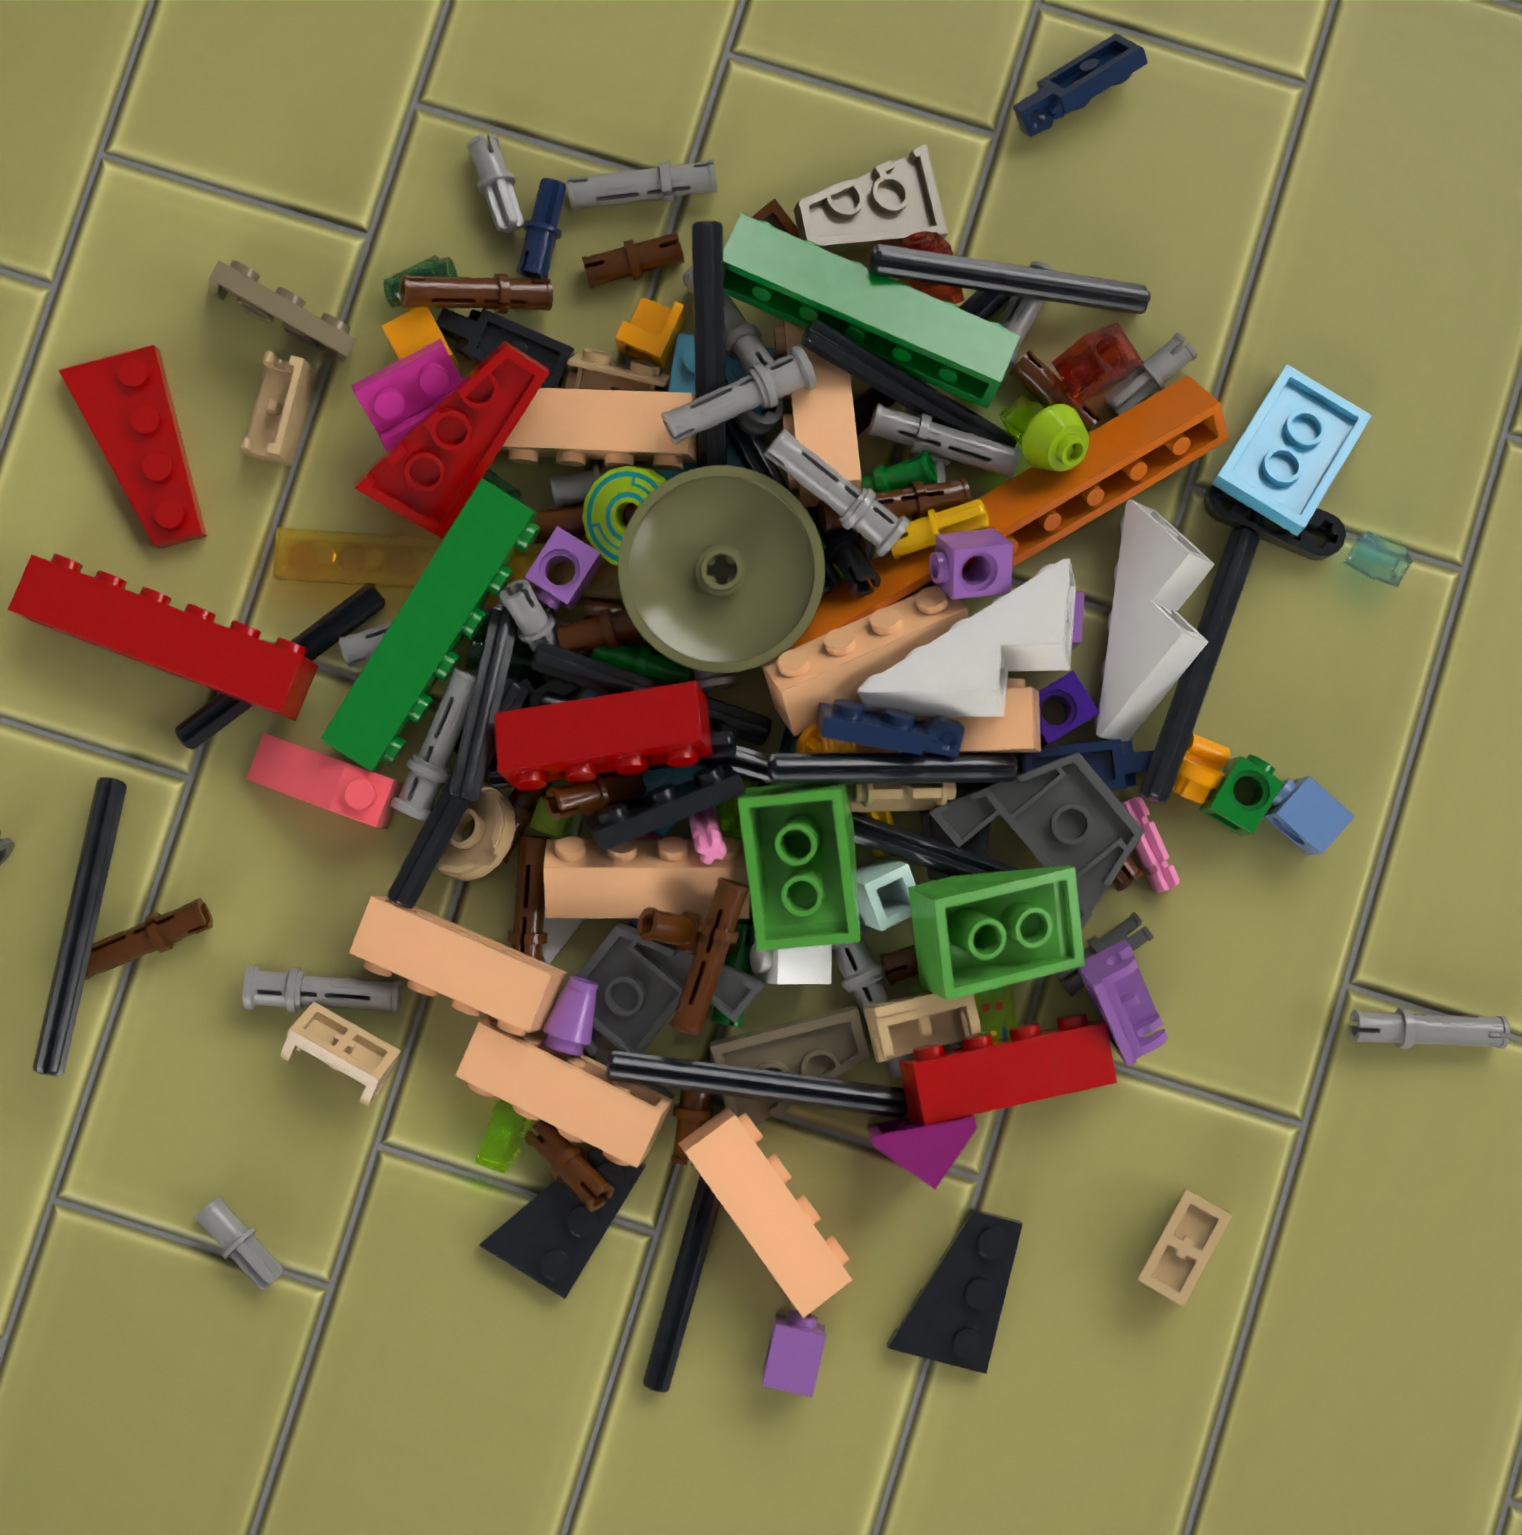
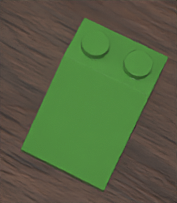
(800, 865)
(995, 929)

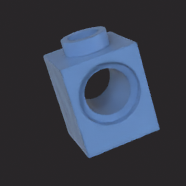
(1308, 815)

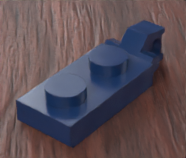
(1078, 82)
(891, 730)
(1110, 759)

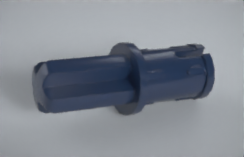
(542, 230)

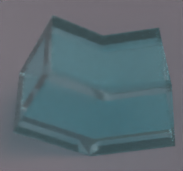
(1379, 559)

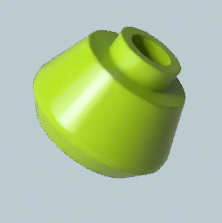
(1055, 439)

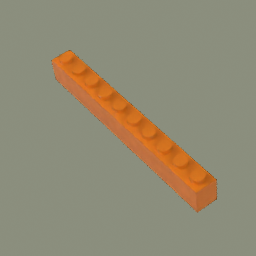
(1050, 504)

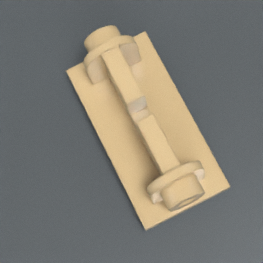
(599, 373)
(899, 796)

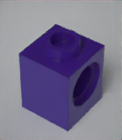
(1076, 704)

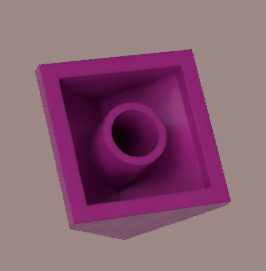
(923, 1149)

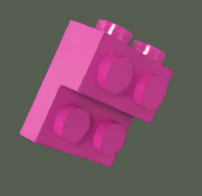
(406, 391)

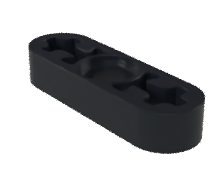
(1301, 545)

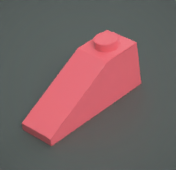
(324, 781)

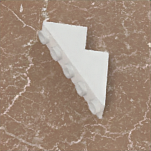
(1147, 636)
(969, 664)

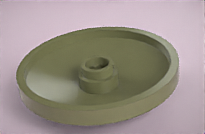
(721, 569)

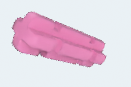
(707, 835)
(1151, 849)

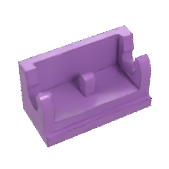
(1122, 1001)

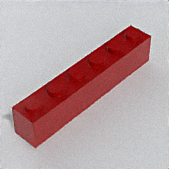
(163, 636)

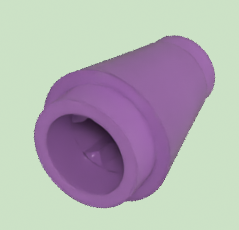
(572, 1017)

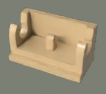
(279, 409)
(919, 1021)
(343, 1048)
(1184, 1247)

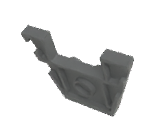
(1061, 817)
(642, 988)

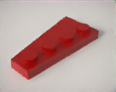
(139, 433)
(453, 445)

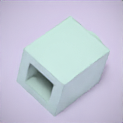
(884, 893)

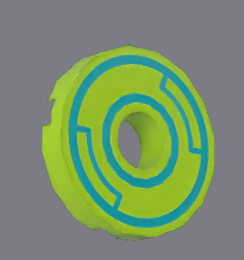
(606, 504)

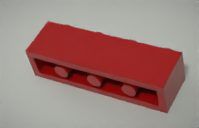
(603, 735)
(1007, 1070)

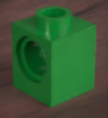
(1227, 810)

